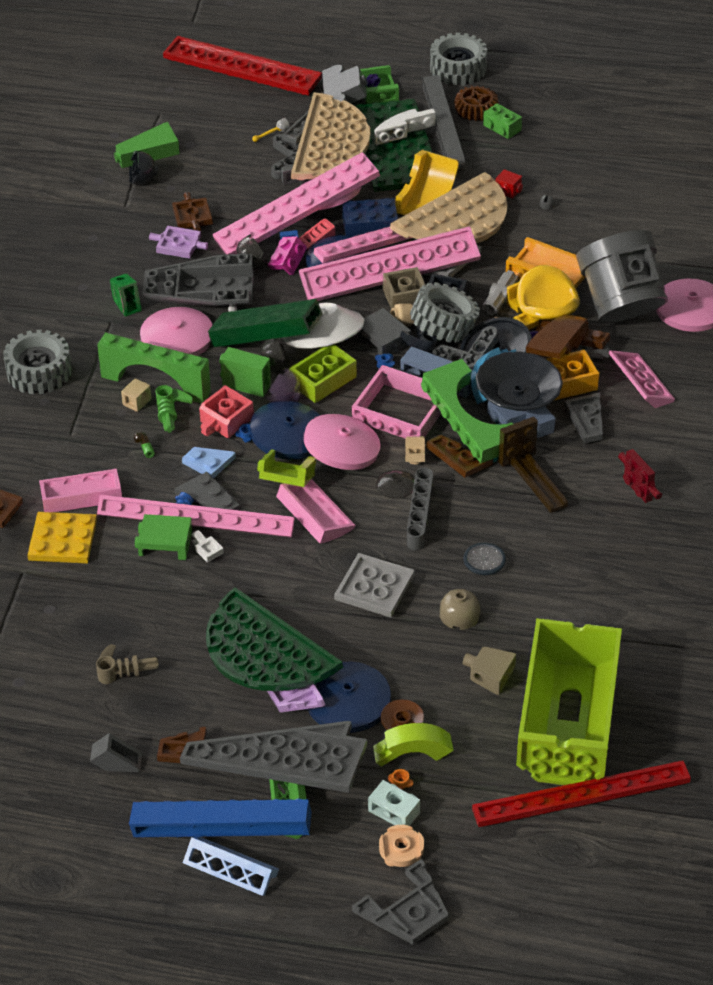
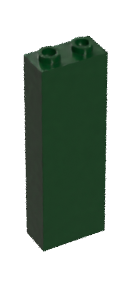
(265, 323)

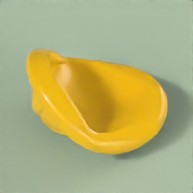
(546, 293)

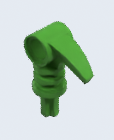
(165, 400)

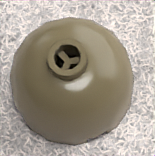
(460, 609)

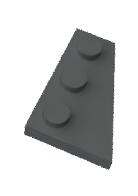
(586, 416)
(208, 493)

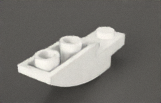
(402, 123)

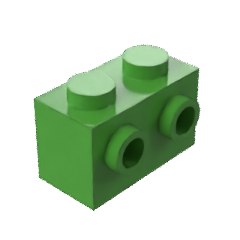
(502, 121)

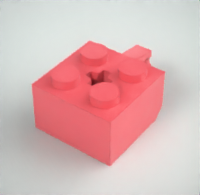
(225, 412)

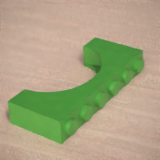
(187, 369)
(442, 387)

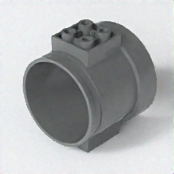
(623, 275)

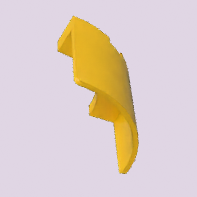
(431, 178)

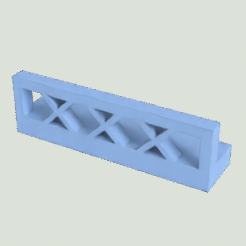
(231, 856)

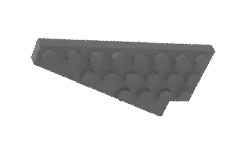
(305, 755)

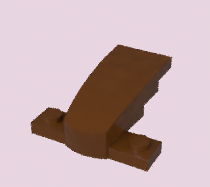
(564, 335)

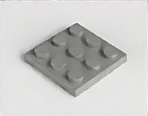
(374, 585)

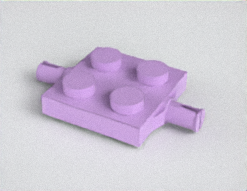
(178, 241)

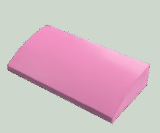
(79, 490)
(315, 511)

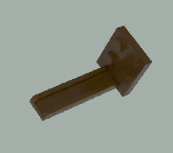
(516, 448)

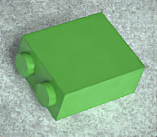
(245, 371)

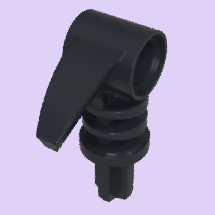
(422, 341)

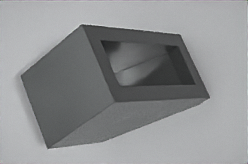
(115, 755)

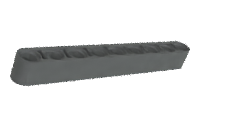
(444, 123)

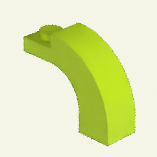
(413, 738)

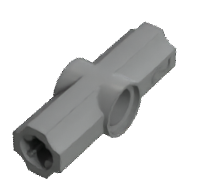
(498, 293)

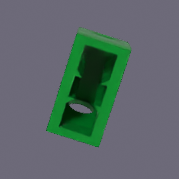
(124, 288)

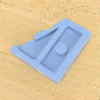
(208, 460)

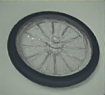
(484, 558)

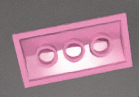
(643, 378)

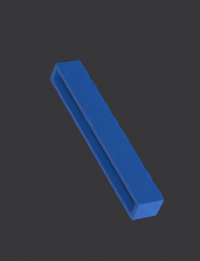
(220, 818)

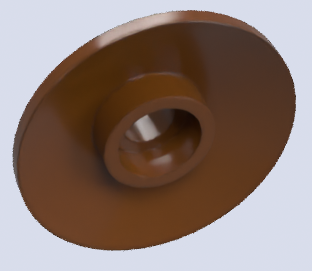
(400, 713)

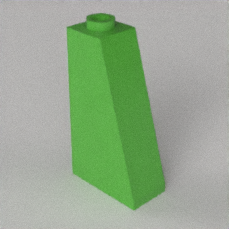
(158, 142)

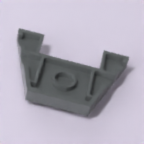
(411, 915)

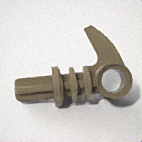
(109, 668)

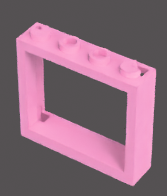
(400, 381)

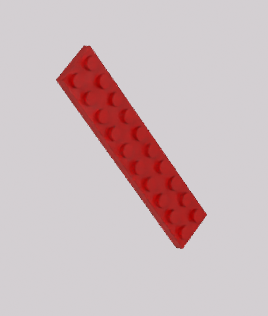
(242, 65)

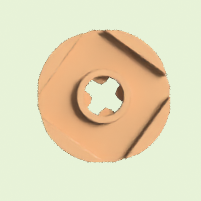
(401, 856)

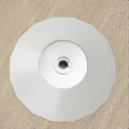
(333, 327)

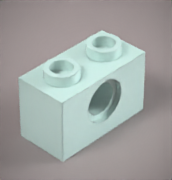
(393, 804)

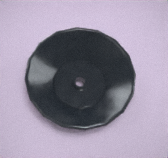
(519, 381)

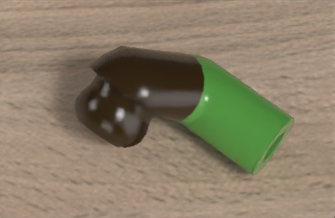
(145, 444)

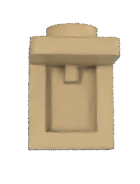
(415, 449)

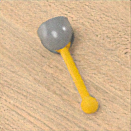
(282, 125)

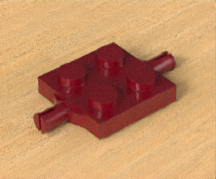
(639, 476)

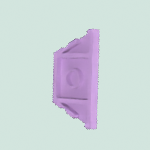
(297, 699)

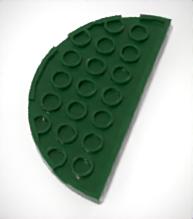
(262, 649)

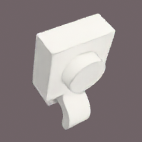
(206, 548)

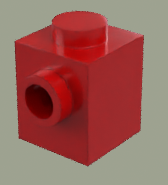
(509, 183)

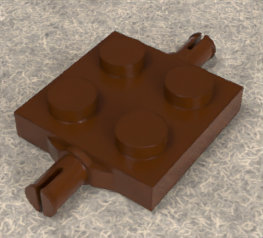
(192, 213)

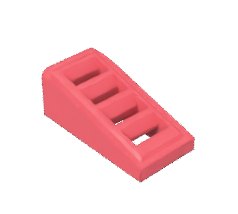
(321, 230)

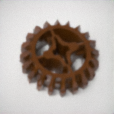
(474, 101)

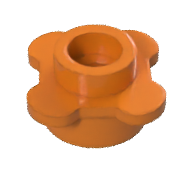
(400, 778)

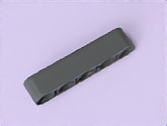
(419, 509)

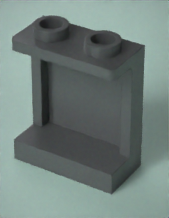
(384, 332)

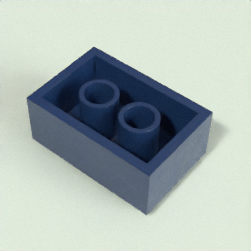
(368, 216)

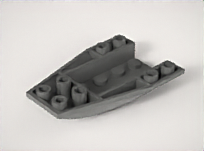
(203, 282)

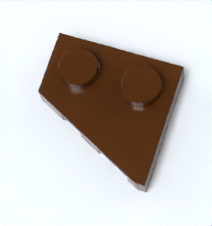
(172, 747)

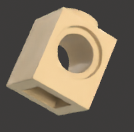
(136, 395)

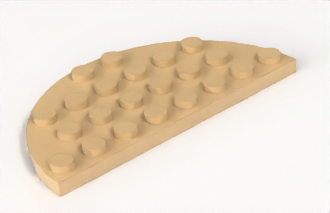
(330, 137)
(473, 204)

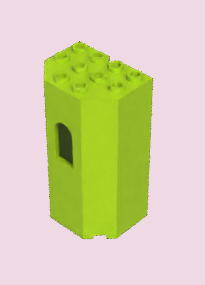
(559, 662)

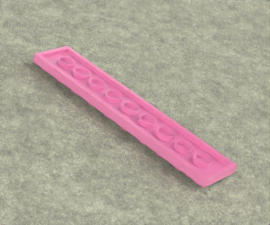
(298, 203)
(368, 268)

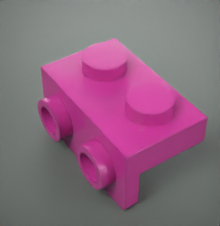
(288, 254)

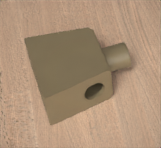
(490, 668)

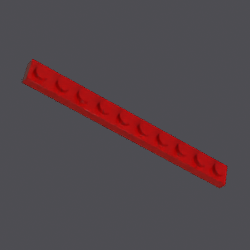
(580, 793)

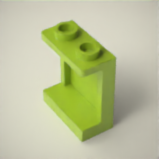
(285, 472)

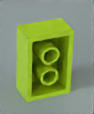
(324, 372)

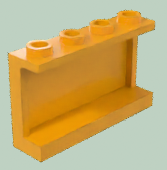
(539, 253)

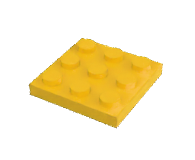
(62, 537)

